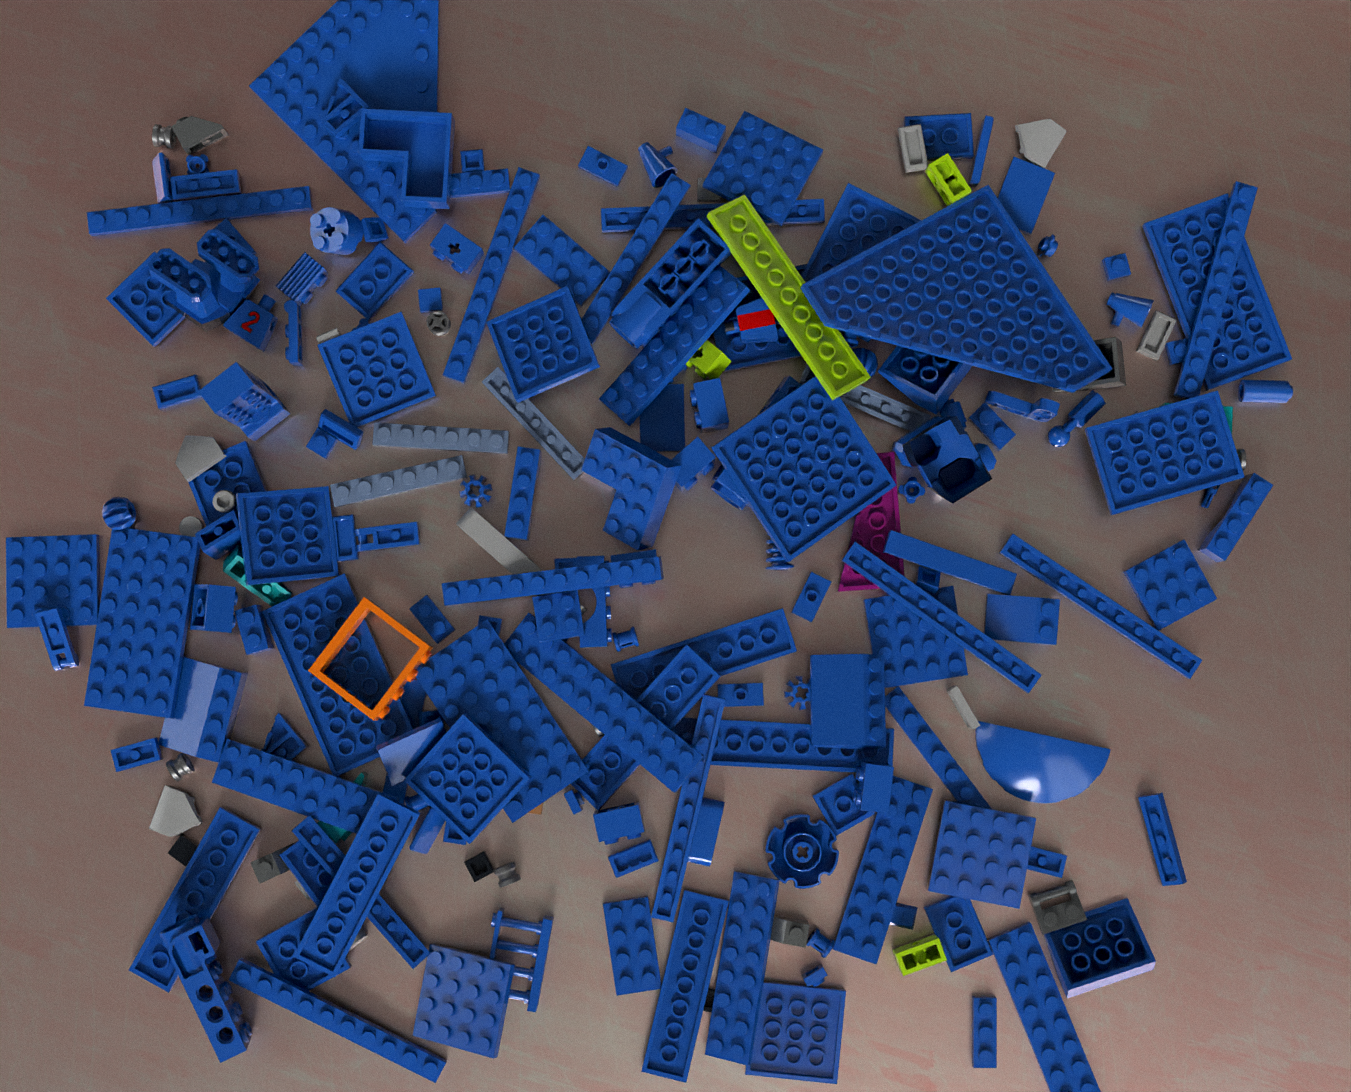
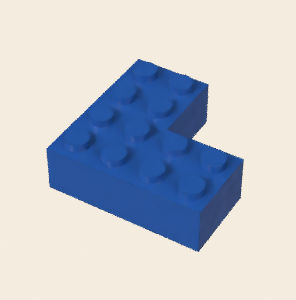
(418, 141)
(641, 484)

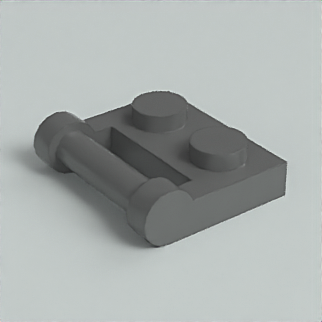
(1061, 914)

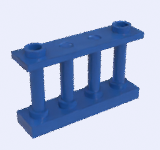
(537, 951)

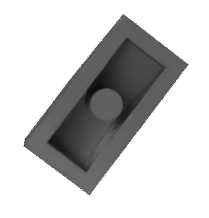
(197, 133)
(270, 865)
(790, 931)

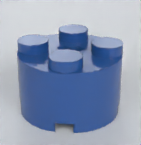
(335, 231)

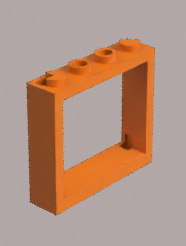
(343, 635)

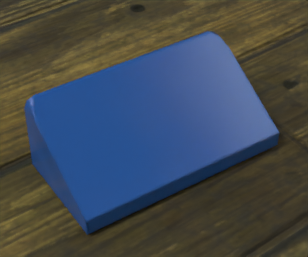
(162, 176)
(427, 832)

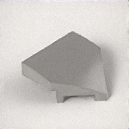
(1039, 140)
(198, 455)
(174, 813)

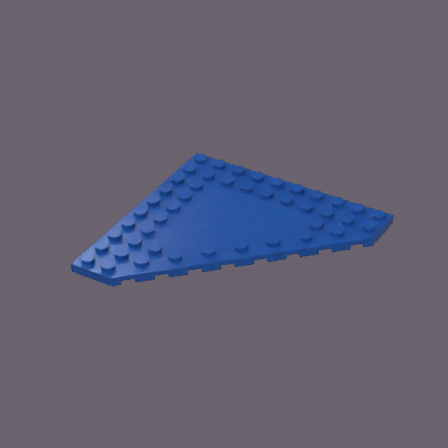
(389, 61)
(965, 293)

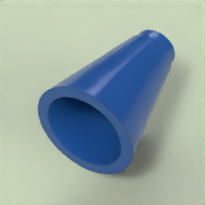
(656, 164)
(1131, 307)

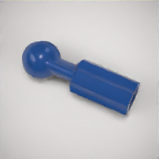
(1078, 417)

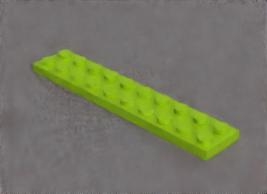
(780, 287)

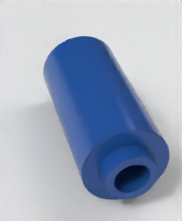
(1264, 391)

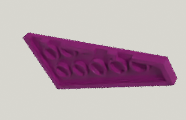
(871, 532)

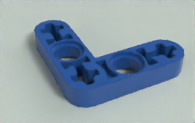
(1041, 410)

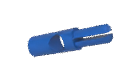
(1209, 496)

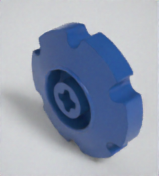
(802, 869)

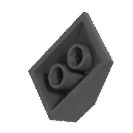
(1113, 352)

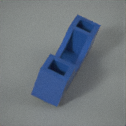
(522, 493)
(1243, 508)
(596, 627)

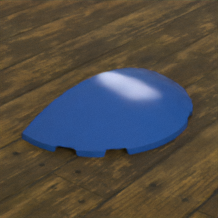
(1038, 765)

